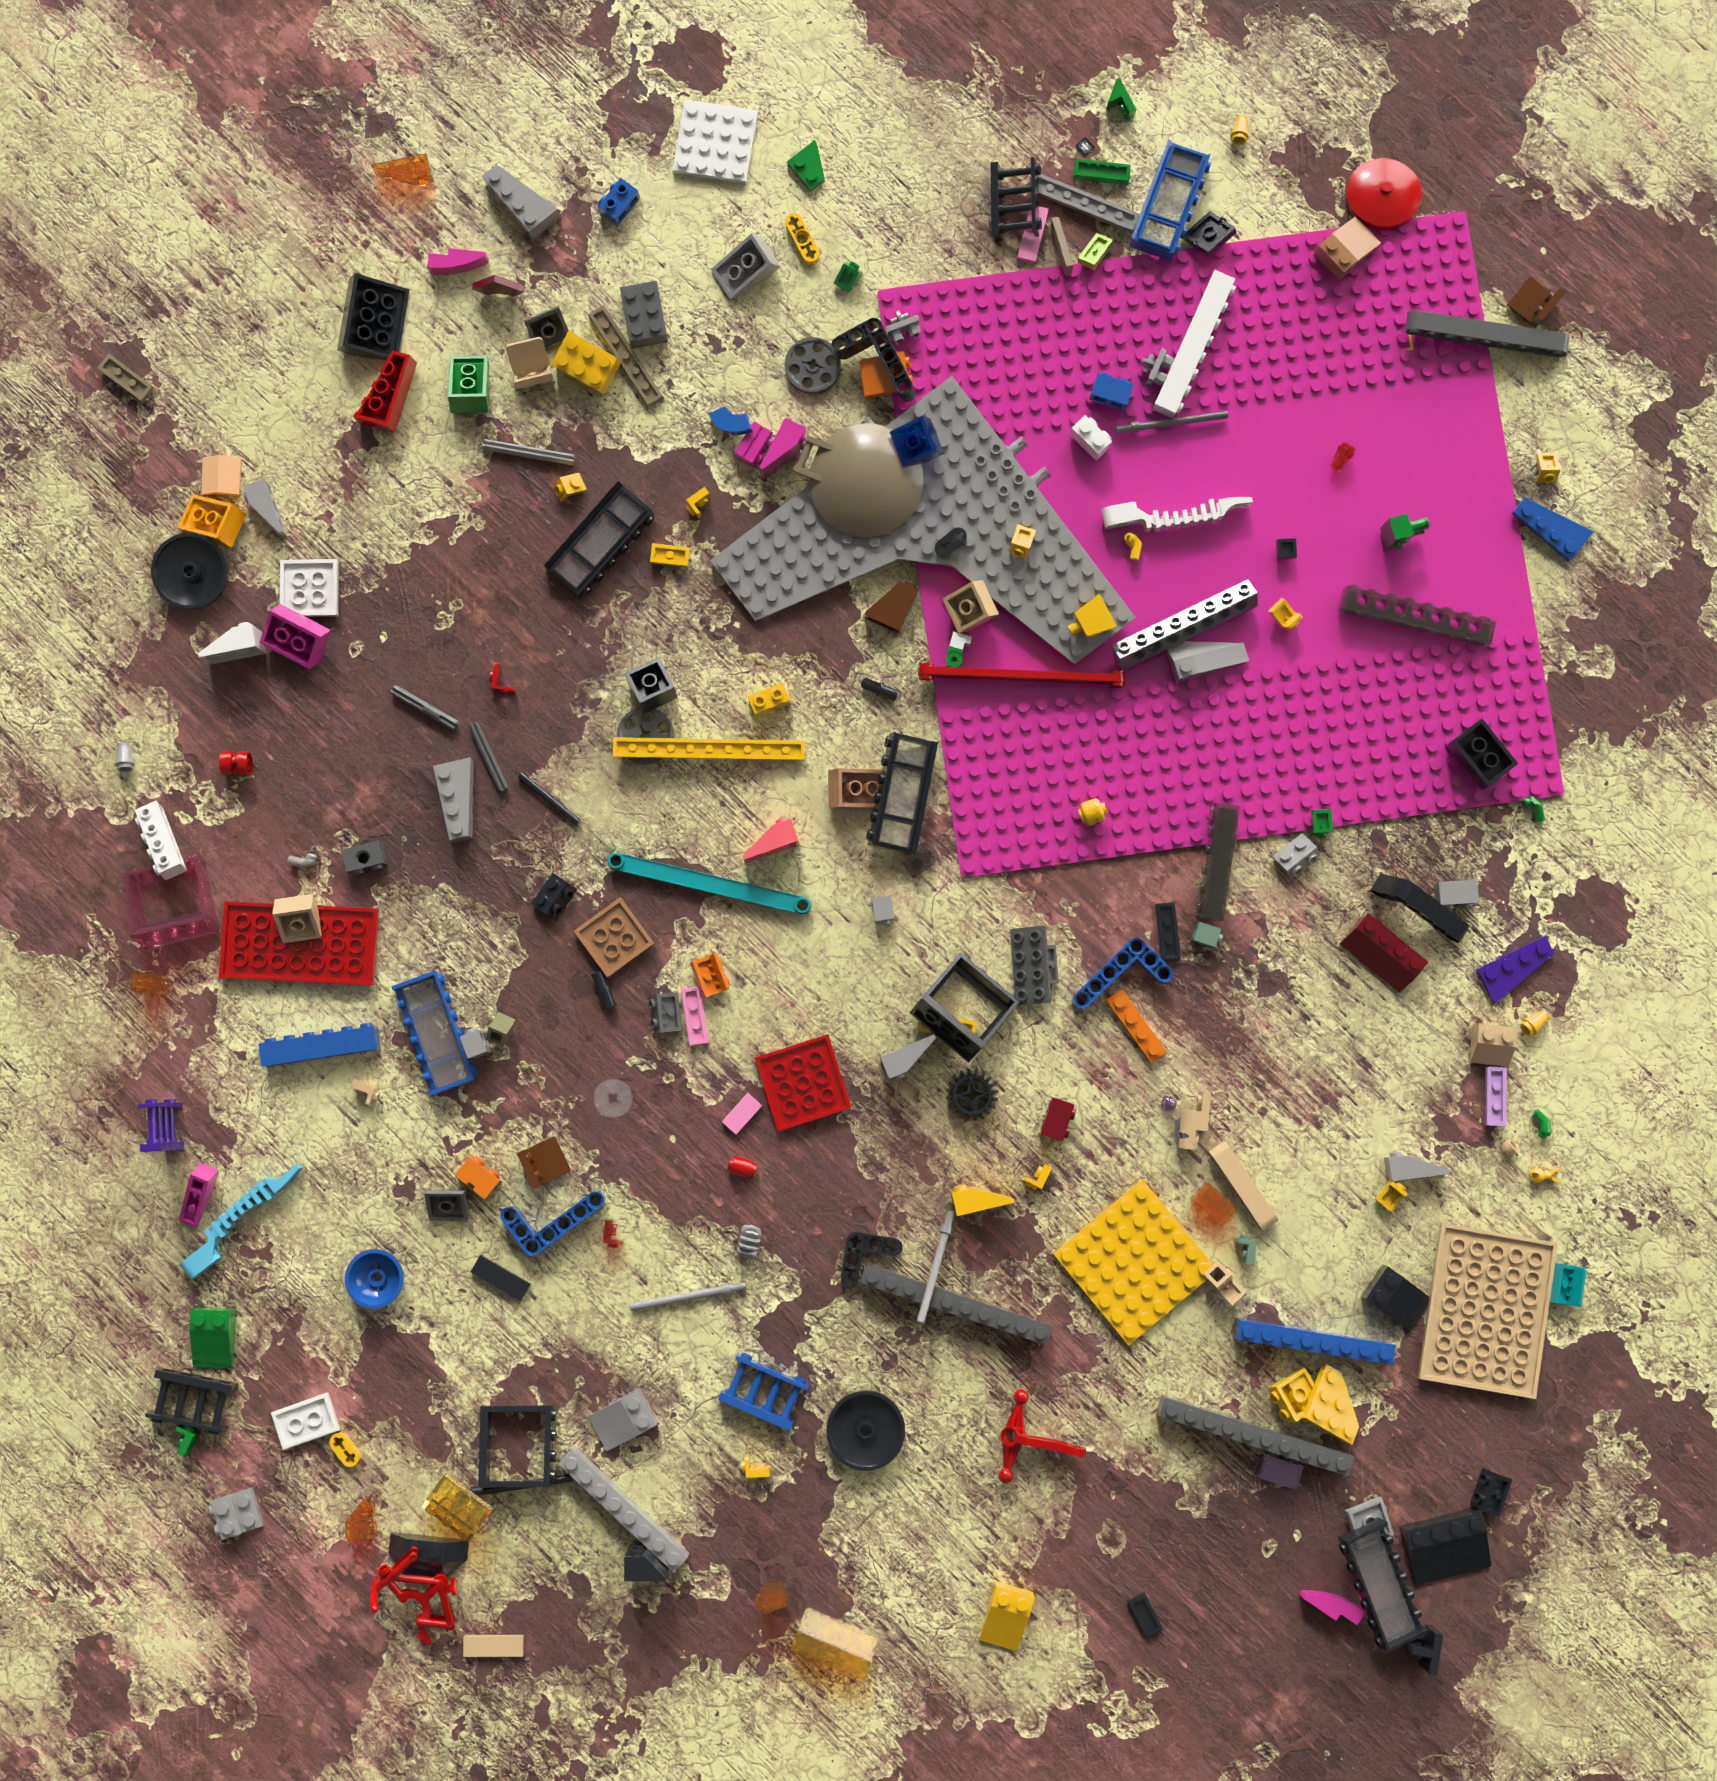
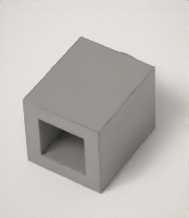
(883, 910)

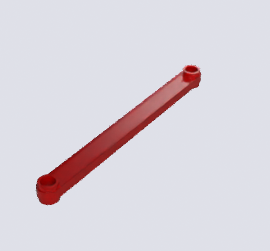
(1115, 679)

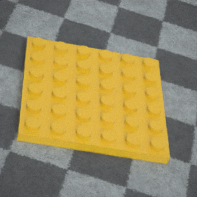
(1134, 1262)

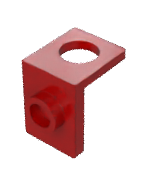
(495, 678)

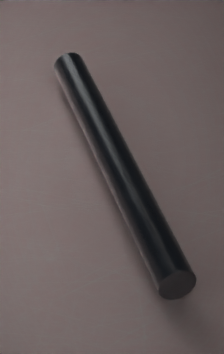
(550, 799)

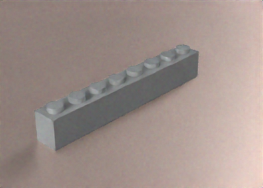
(624, 1509)

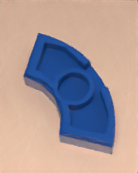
(731, 422)

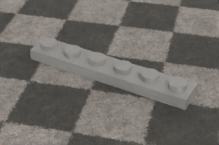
(1087, 203)

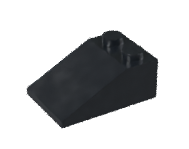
(1396, 1297)

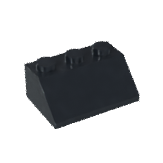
(643, 1565)

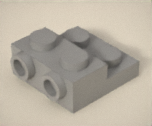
(236, 1513)

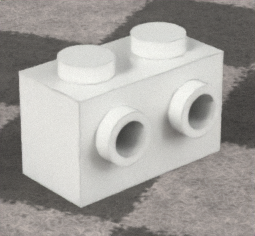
(1091, 437)

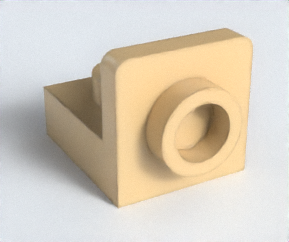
(364, 1088)

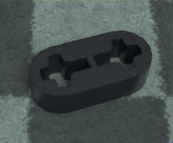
(947, 539)

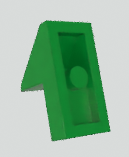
(1120, 97)

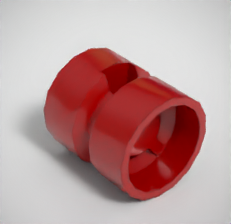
(235, 763)

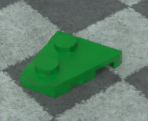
(808, 166)

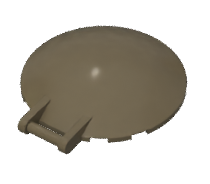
(861, 481)

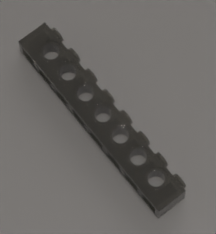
(1484, 625)

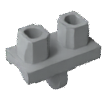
(901, 324)
(1156, 376)

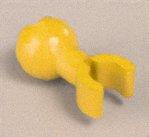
(1539, 1175)

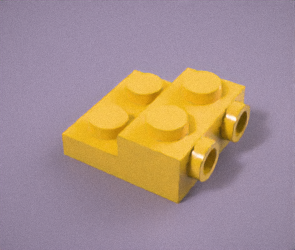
(1292, 1394)

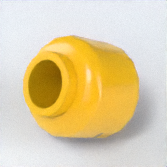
(1092, 812)

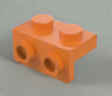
(710, 975)

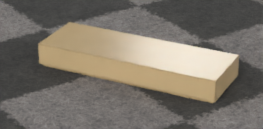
(493, 1646)

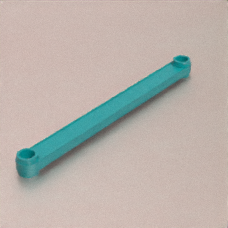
(709, 883)

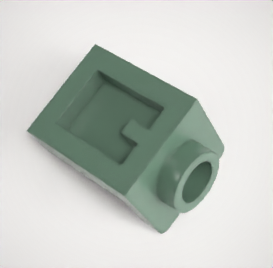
(1249, 1251)

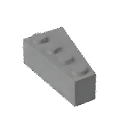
(455, 789)

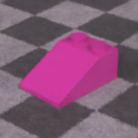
(784, 448)

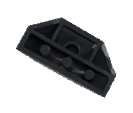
(434, 1553)

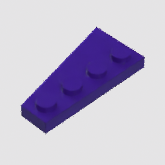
(1509, 970)

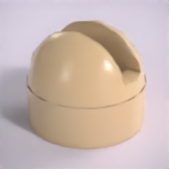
(1509, 1148)

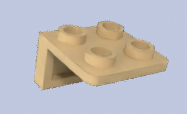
(529, 363)

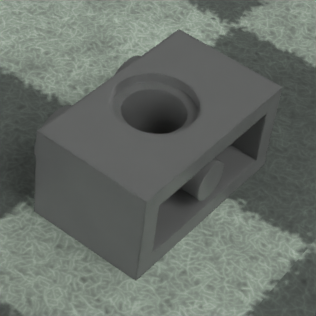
(353, 855)

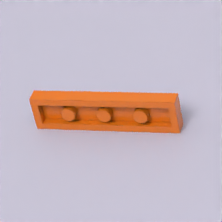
(1136, 1026)

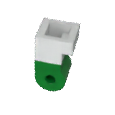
(955, 649)

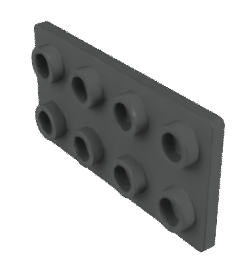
(1033, 965)

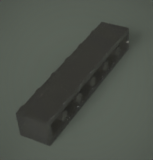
(1218, 861)

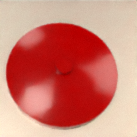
(1383, 194)

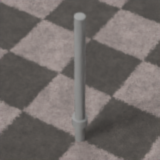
(945, 1231)
(725, 1289)

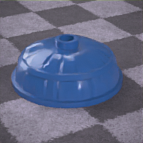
(361, 1279)

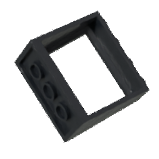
(947, 1026)

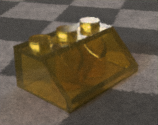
(457, 1507)

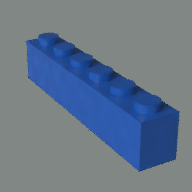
(319, 1046)

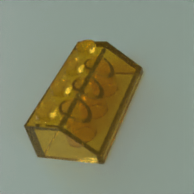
(834, 1643)

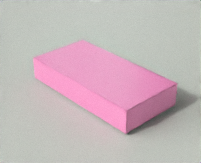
(742, 1113)

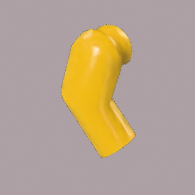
(1135, 545)

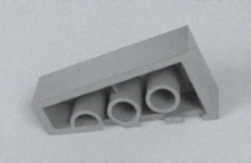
(524, 205)

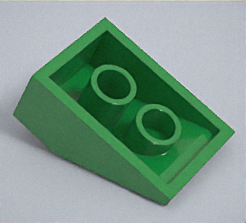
(468, 384)
(212, 1336)

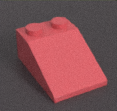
(774, 840)

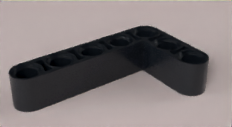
(885, 352)
(1422, 904)

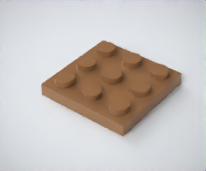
(614, 937)

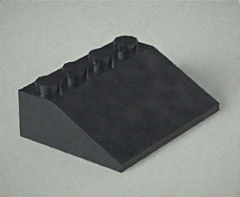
(372, 318)
(1446, 1545)

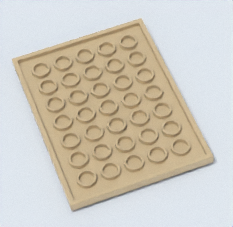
(1487, 1310)

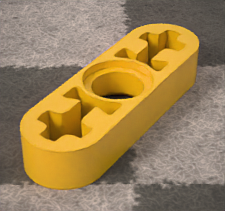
(802, 230)

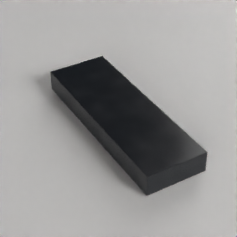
(1167, 931)
(500, 1277)

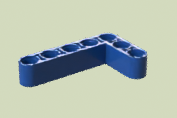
(1117, 969)
(554, 1226)

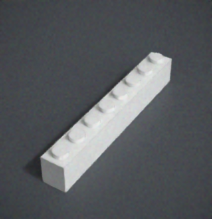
(1194, 342)

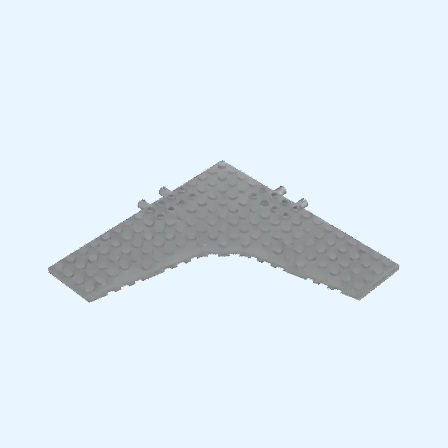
(967, 487)

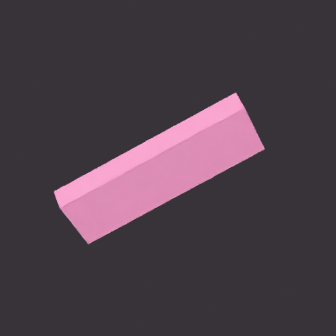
(1030, 244)
(694, 1016)

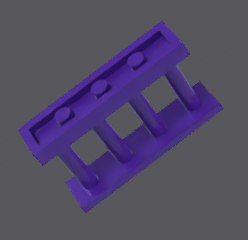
(161, 1126)

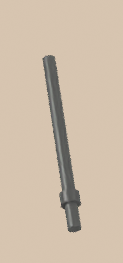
(1135, 427)

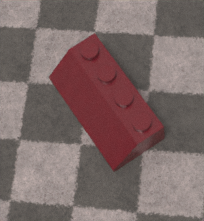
(1383, 952)

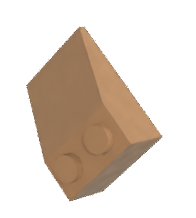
(1346, 247)
(852, 788)

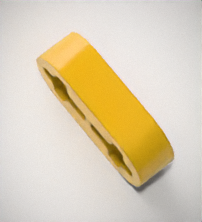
(341, 1452)

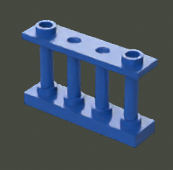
(747, 1404)

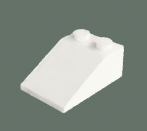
(234, 644)

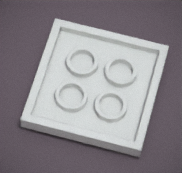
(310, 586)

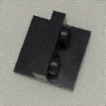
(1427, 1650)

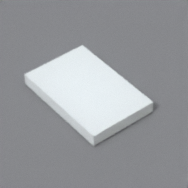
(305, 1421)

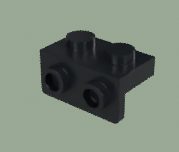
(554, 896)

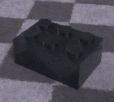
(1482, 754)

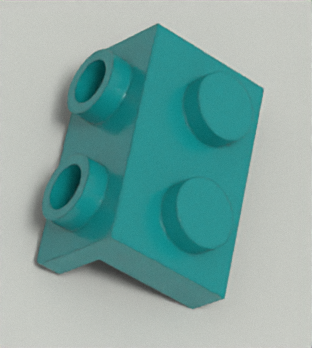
(1568, 1285)

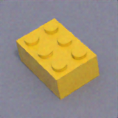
(586, 362)

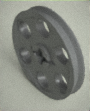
(805, 371)
(649, 727)

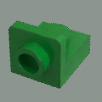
(848, 276)
(1321, 822)
(186, 1442)

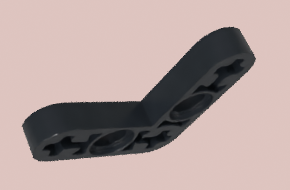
(864, 1246)

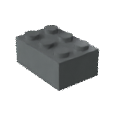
(644, 314)

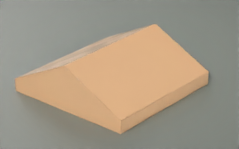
(221, 475)

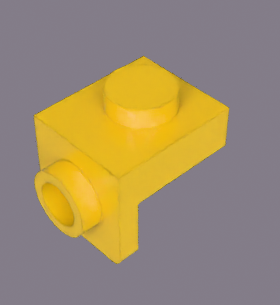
(569, 486)
(1285, 615)
(1391, 1195)

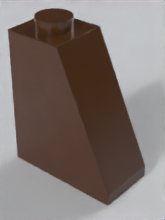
(893, 607)

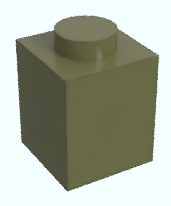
(500, 1029)

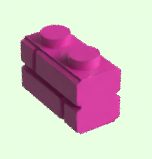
(754, 445)

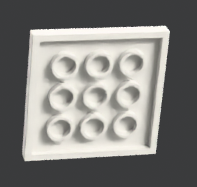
(715, 141)

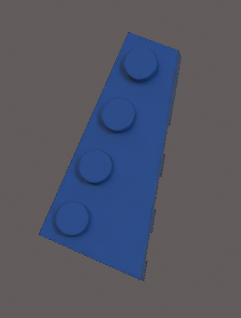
(1554, 529)

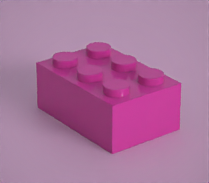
(295, 636)

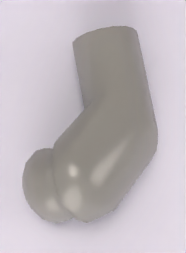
(300, 862)

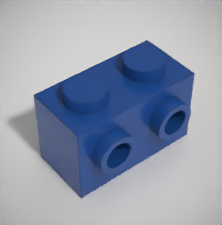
(618, 201)
(1111, 391)

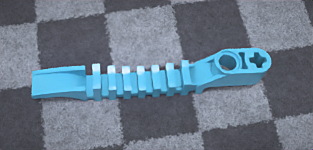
(208, 1253)

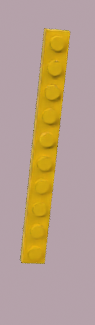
(708, 749)

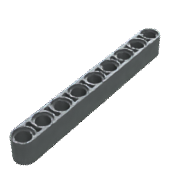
(1487, 333)

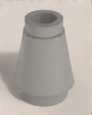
(124, 758)

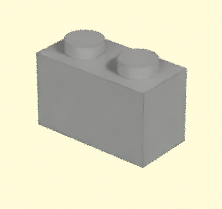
(1457, 893)

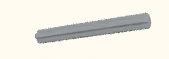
(528, 452)

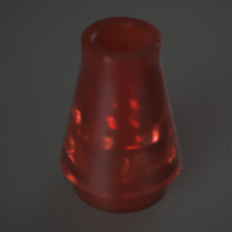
(1342, 456)

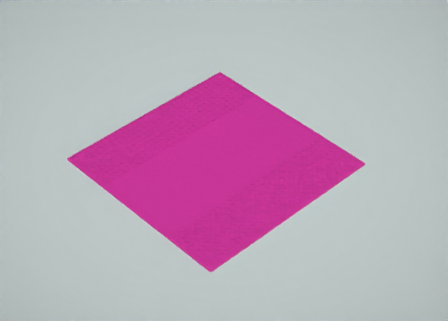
(1321, 712)

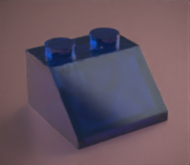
(916, 442)

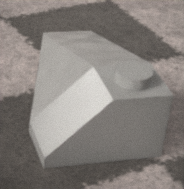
(1200, 658)

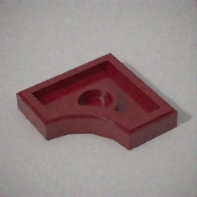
(498, 285)

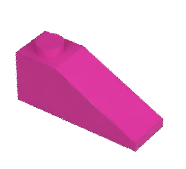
(197, 1194)

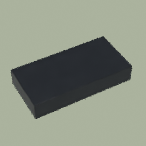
(1145, 1615)

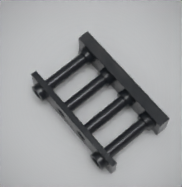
(998, 192)
(185, 1381)

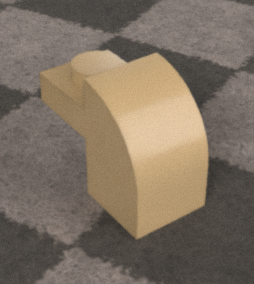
(1225, 1284)

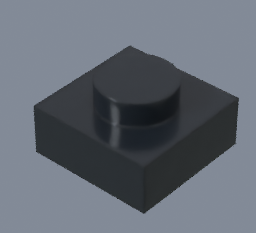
(1286, 548)

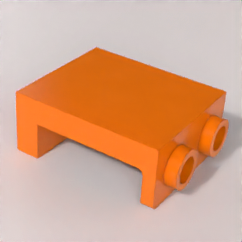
(876, 379)

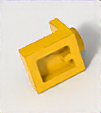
(1548, 467)
(698, 499)
(1022, 541)
(1041, 1174)
(758, 1470)

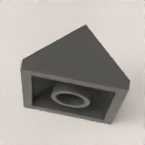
(549, 326)
(447, 1204)

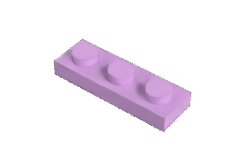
(1495, 1096)

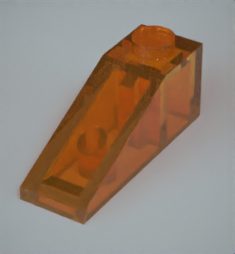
(410, 170)

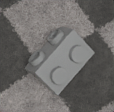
(1297, 856)

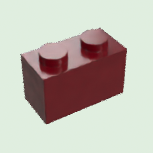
(1057, 1119)

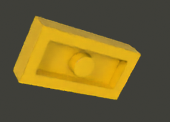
(670, 555)

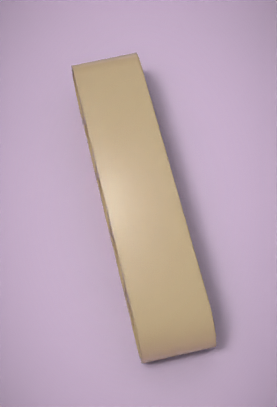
(1243, 1186)

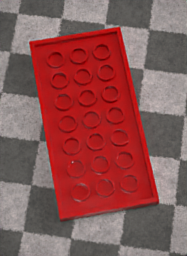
(256, 952)

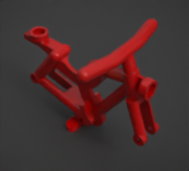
(438, 1583)

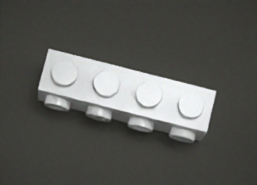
(160, 840)

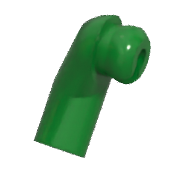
(1536, 806)
(1545, 1124)

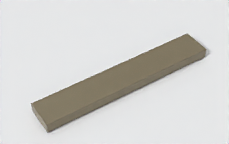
(622, 350)

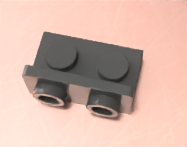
(665, 1013)

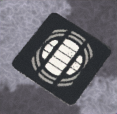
(1085, 146)

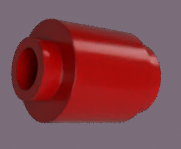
(741, 1167)

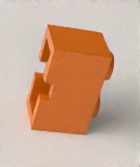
(477, 1174)

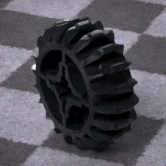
(988, 1092)

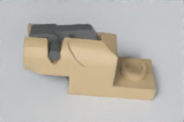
(1191, 1121)

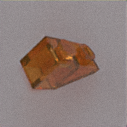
(360, 1523)

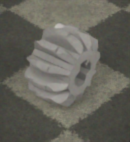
(748, 1241)

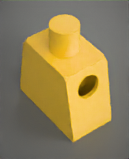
(1092, 619)

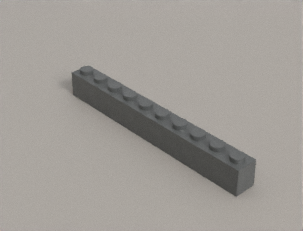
(957, 1304)
(1255, 1435)

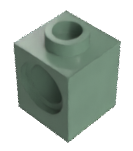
(1206, 935)

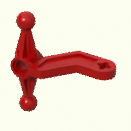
(1012, 1447)

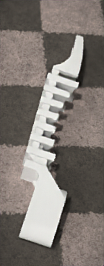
(1129, 514)

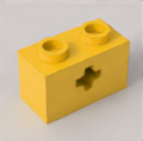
(769, 700)

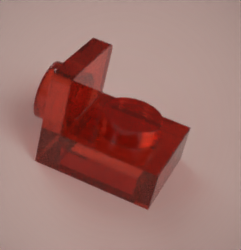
(609, 1230)

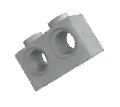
(475, 1043)

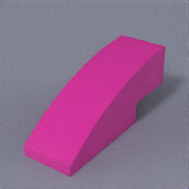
(456, 261)
(1334, 1605)

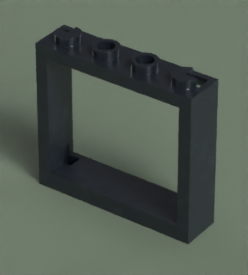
(484, 1446)

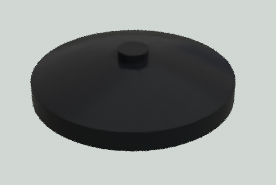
(189, 571)
(865, 1430)

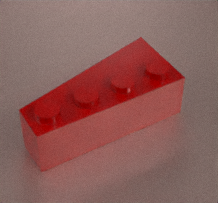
(388, 393)

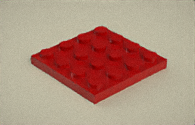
(803, 1082)

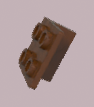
(1534, 301)
(544, 1162)

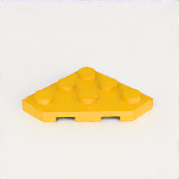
(1331, 1406)

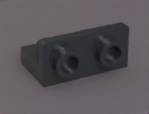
(1490, 1492)

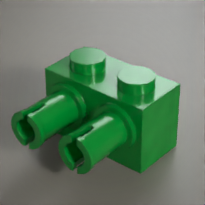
(1400, 530)

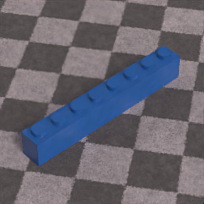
(1314, 1341)

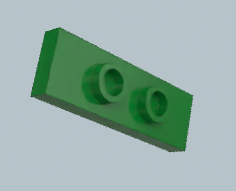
(1101, 171)

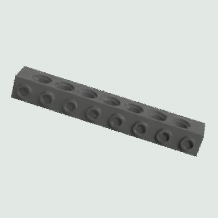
(1185, 625)

